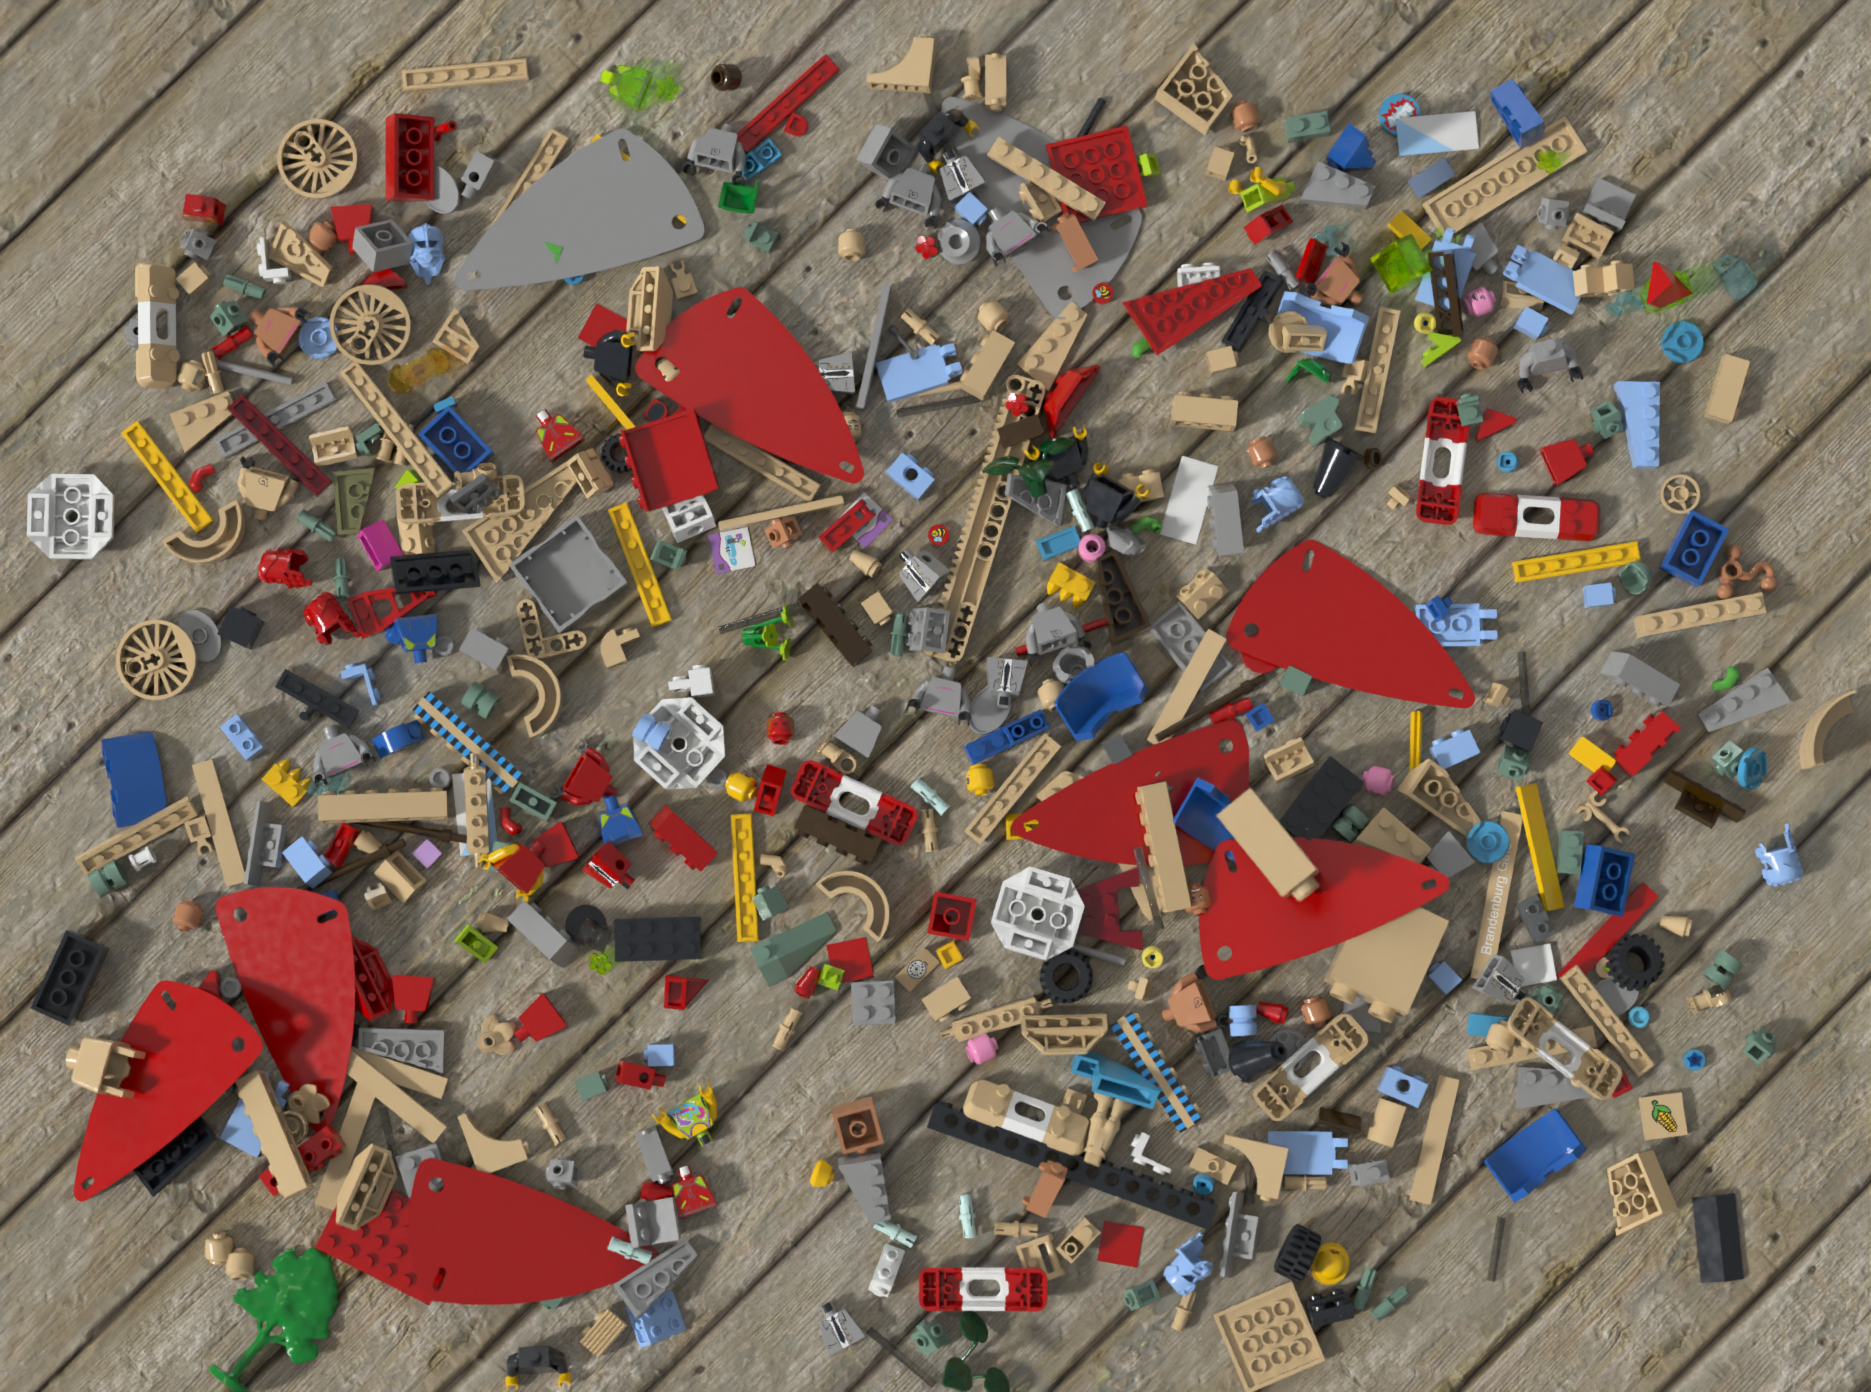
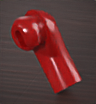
(444, 129)
(198, 476)
(507, 823)

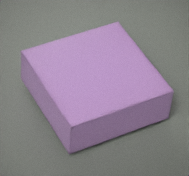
(427, 853)

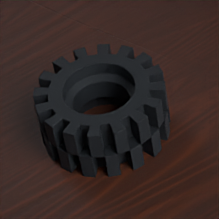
(607, 455)

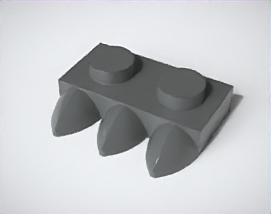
(475, 493)

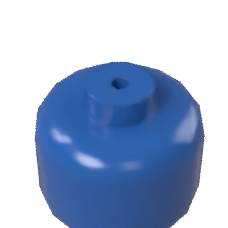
(392, 635)

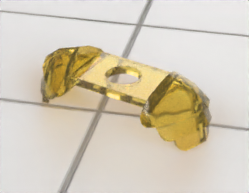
(402, 376)

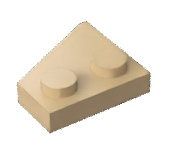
(457, 338)

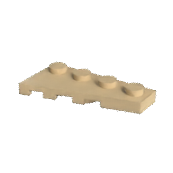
(1050, 350)

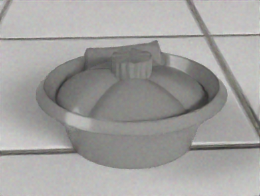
(958, 241)
(1125, 541)

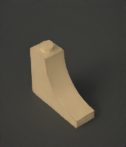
(912, 73)
(491, 1153)
(1267, 1161)

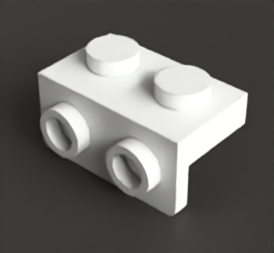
(1189, 274)

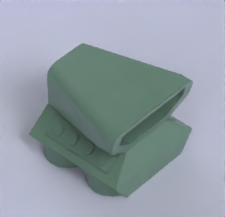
(1323, 420)

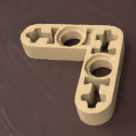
(546, 642)

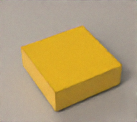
(949, 954)

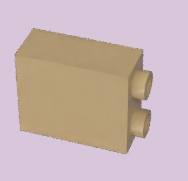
(1270, 846)
(1387, 963)

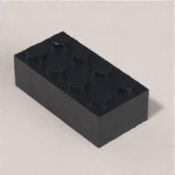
(1320, 800)
(657, 939)
(70, 978)

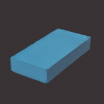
(1058, 543)

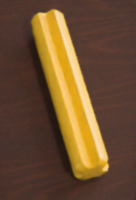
(1415, 739)

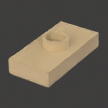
(1212, 1165)

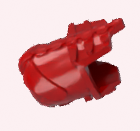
(283, 567)
(327, 617)

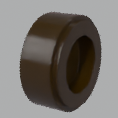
(1372, 458)

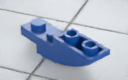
(1006, 737)

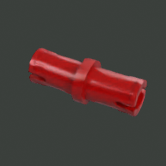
(232, 342)
(1230, 711)

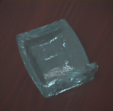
(1737, 277)

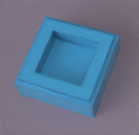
(440, 406)

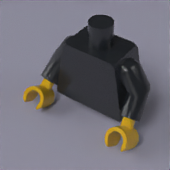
(939, 132)
(613, 358)
(1068, 462)
(1110, 499)
(537, 1360)

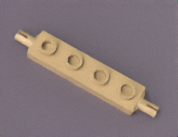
(476, 809)
(995, 1018)

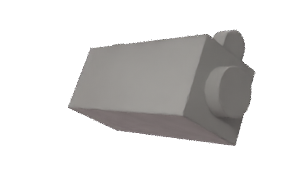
(655, 1154)

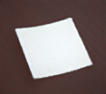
(1534, 964)

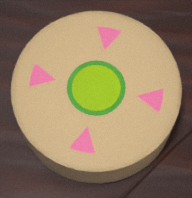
(1601, 970)

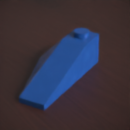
(1351, 151)

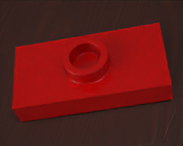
(1311, 261)
(341, 844)

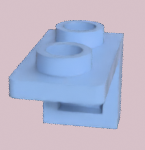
(353, 671)

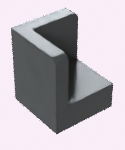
(1116, 749)

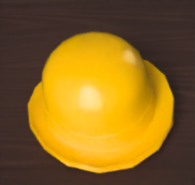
(1330, 1264)

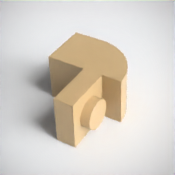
(612, 646)

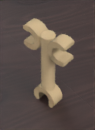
(1591, 807)

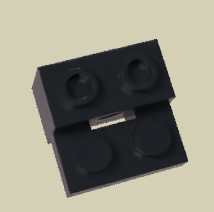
(1322, 1315)

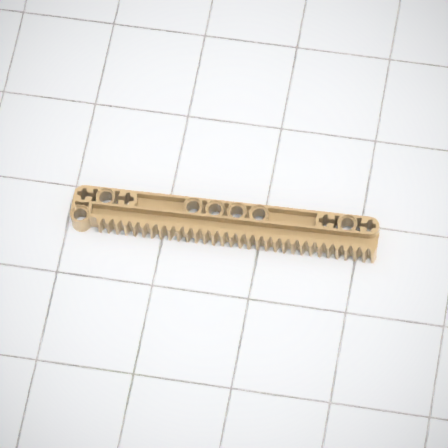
(971, 568)

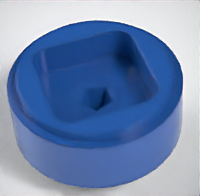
(1601, 710)

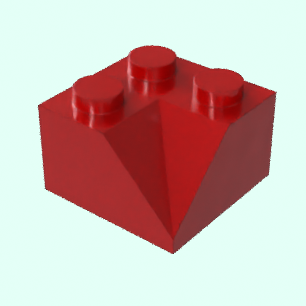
(951, 916)

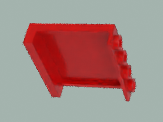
(669, 460)

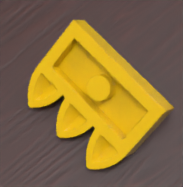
(1071, 584)
(286, 783)

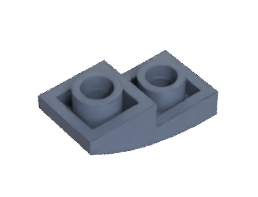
(1431, 177)

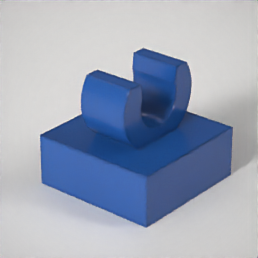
(1439, 607)
(1259, 717)

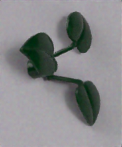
(1035, 472)
(958, 1375)

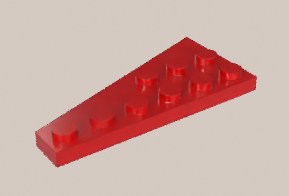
(1180, 311)

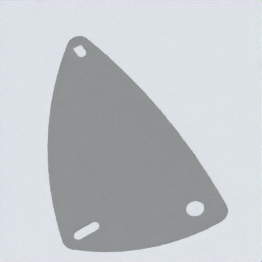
(595, 209)
(1045, 260)

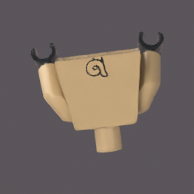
(264, 488)

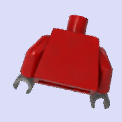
(588, 779)

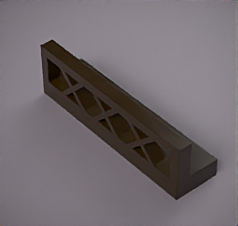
(1453, 293)

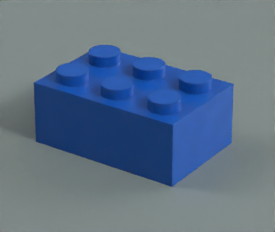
(455, 442)
(1693, 548)
(1604, 880)

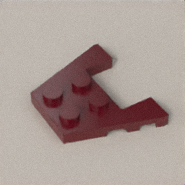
(1101, 910)

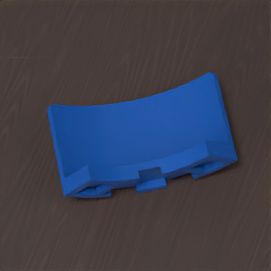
(1098, 693)
(134, 777)
(1199, 817)
(1534, 1154)

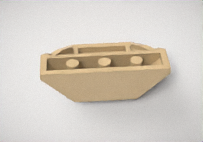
(649, 308)
(1064, 1032)
(366, 1187)

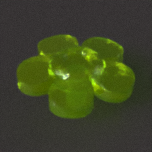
(666, 88)
(1548, 161)
(599, 963)

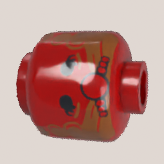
(780, 728)

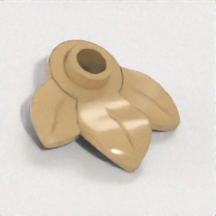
(498, 1033)
(311, 1102)

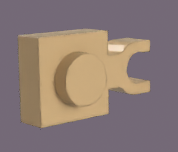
(683, 283)
(1354, 373)
(198, 831)

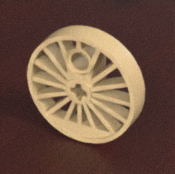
(310, 165)
(386, 297)
(186, 648)

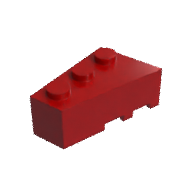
(1645, 742)

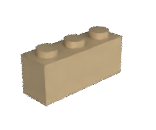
(986, 364)
(1728, 389)

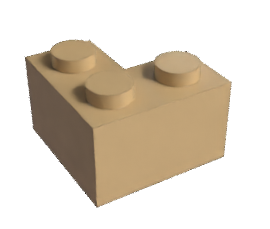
(1604, 280)

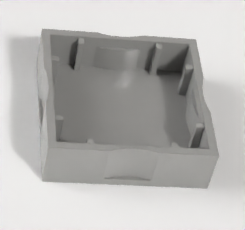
(569, 574)

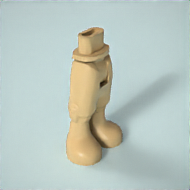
(1103, 1130)

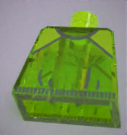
(628, 85)

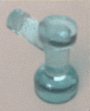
(1329, 235)
(1616, 309)
(312, 789)

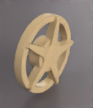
(1680, 494)

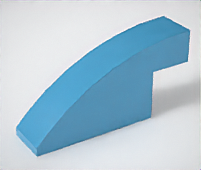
(1115, 1079)

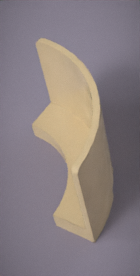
(1818, 726)

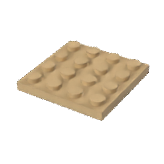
(1269, 1337)

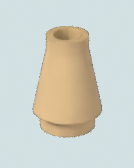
(867, 564)
(367, 842)
(491, 923)
(1676, 924)

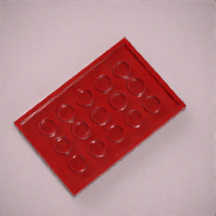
(380, 1247)

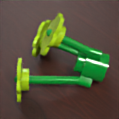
(754, 636)

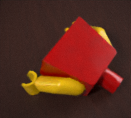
(519, 866)

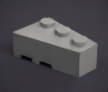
(1335, 188)
(1225, 519)
(1640, 678)
(543, 933)
(867, 1182)

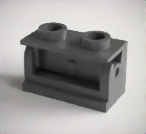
(1535, 918)
(1215, 1052)

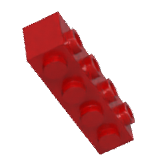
(314, 1152)

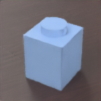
(971, 210)
(1531, 323)
(1599, 595)
(1443, 977)
(660, 1055)

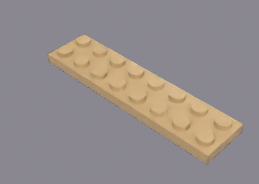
(1502, 179)

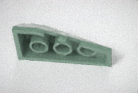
(789, 950)

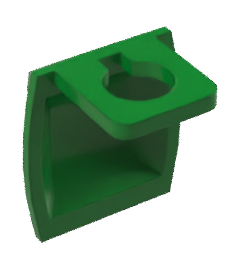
(738, 198)
(1313, 367)

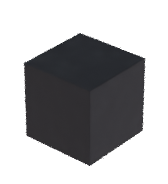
(241, 627)
(1519, 730)

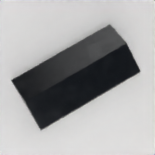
(434, 571)
(175, 1156)
(1717, 1238)

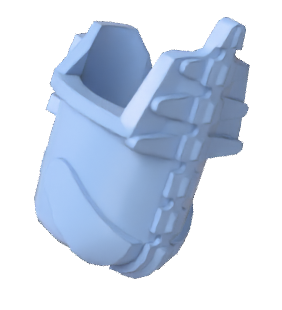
(427, 251)
(1278, 500)
(1783, 861)
(1188, 1266)

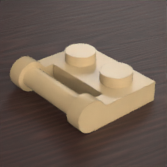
(1031, 1256)

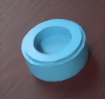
(1638, 1017)

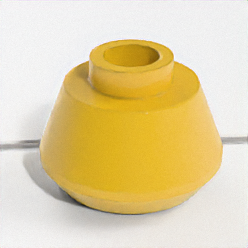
(822, 1174)

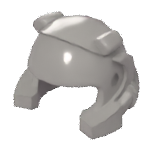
(1072, 662)

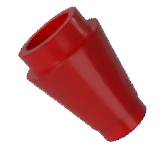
(807, 984)
(1273, 1011)
(655, 1191)

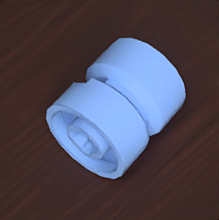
(651, 731)
(1243, 1020)

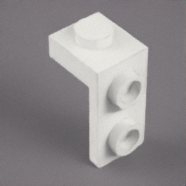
(279, 275)
(1139, 1143)
(886, 1270)

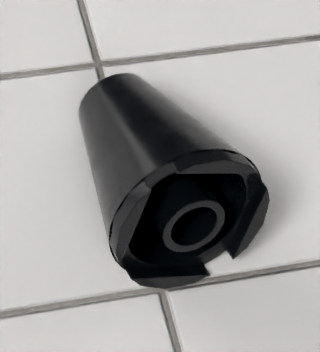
(1335, 467)
(1255, 1058)

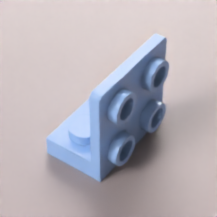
(659, 1321)

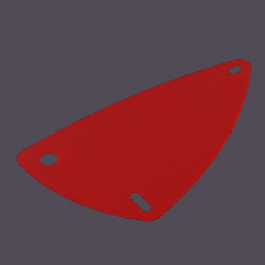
(754, 383)
(1344, 630)
(1101, 813)
(1263, 929)
(296, 982)
(182, 1075)
(506, 1240)

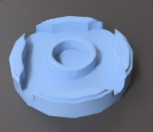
(316, 338)

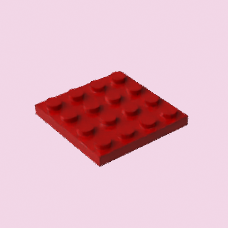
(1104, 167)

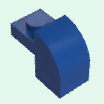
(398, 738)

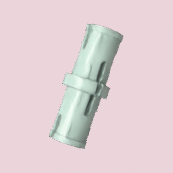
(1080, 510)
(930, 796)
(967, 1216)
(896, 1232)
(626, 1249)

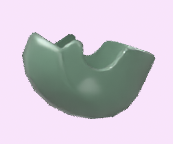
(1636, 577)

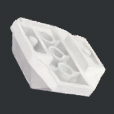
(50, 511)
(702, 748)
(1042, 891)

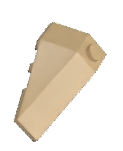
(1435, 792)

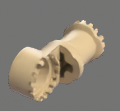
(971, 82)
(465, 478)
(836, 755)
(1706, 1000)

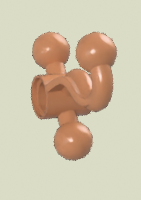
(1733, 553)

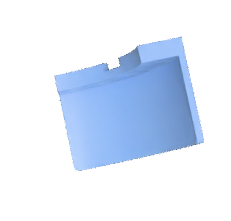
(1343, 326)

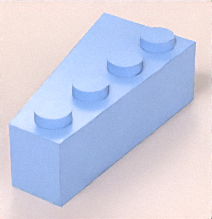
(1641, 414)

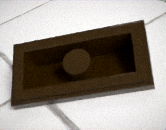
(1339, 1120)

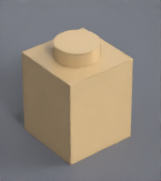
(1220, 162)
(194, 279)
(1222, 360)
(877, 609)

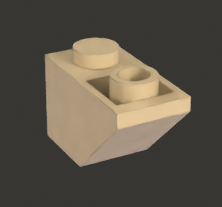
(1078, 1240)

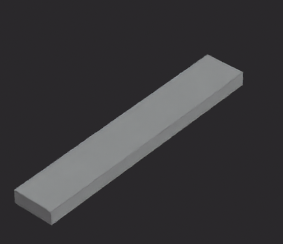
(874, 347)
(280, 416)

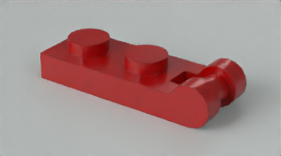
(846, 526)

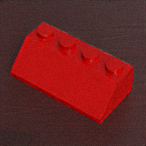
(409, 158)

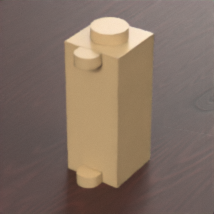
(995, 82)

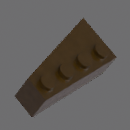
(1120, 602)
(835, 624)
(838, 834)

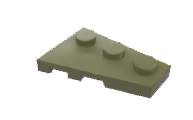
(351, 498)

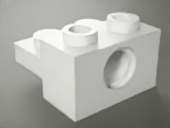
(689, 518)
(699, 682)

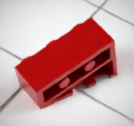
(682, 839)

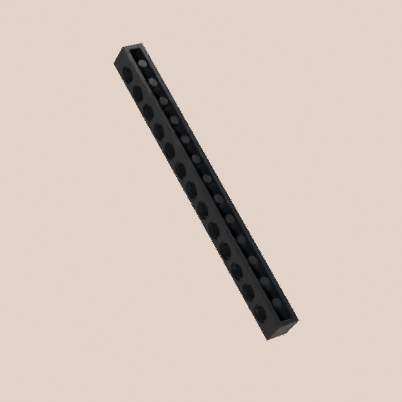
(1202, 1218)

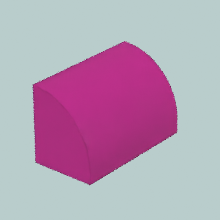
(379, 544)

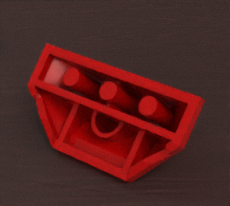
(1066, 396)
(372, 981)

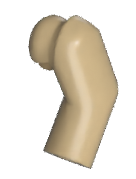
(1251, 152)
(776, 863)

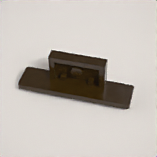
(1700, 802)

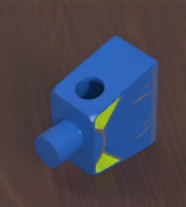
(417, 635)
(618, 822)

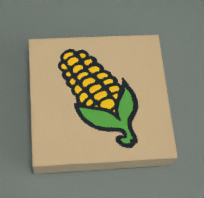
(1663, 1116)

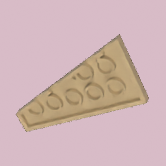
(505, 539)

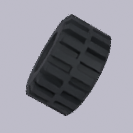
(1646, 951)
(1071, 995)
(1297, 1253)

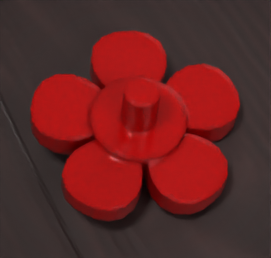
(925, 246)
(1017, 404)

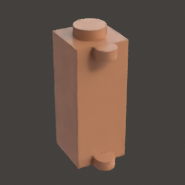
(1075, 241)
(1046, 1188)

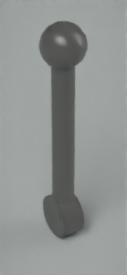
(913, 354)

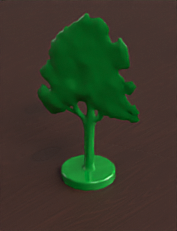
(296, 1299)

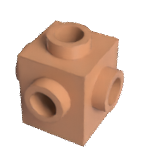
(783, 532)

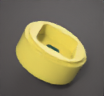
(1425, 323)
(1152, 957)

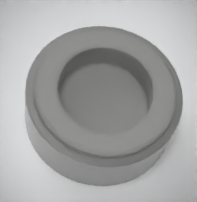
(444, 645)
(440, 778)
(717, 778)
(230, 987)

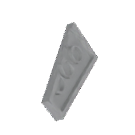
(1747, 700)
(653, 1279)

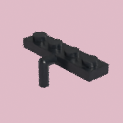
(1252, 312)
(316, 699)

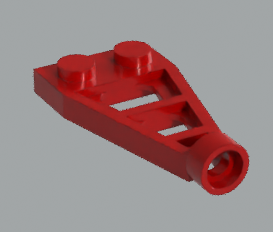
(366, 617)

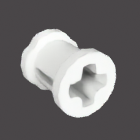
(142, 858)

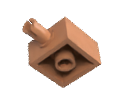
(853, 1137)

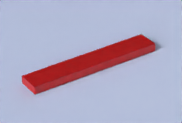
(787, 103)
(1611, 931)

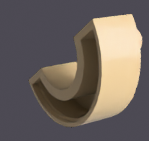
(217, 547)
(549, 691)
(865, 888)

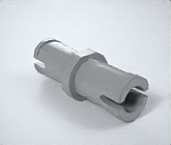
(1283, 270)

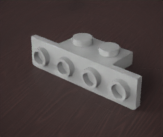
(265, 844)
(1241, 1235)

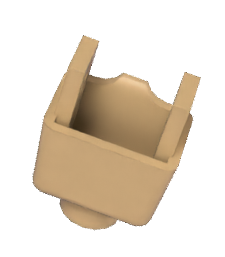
(101, 1065)

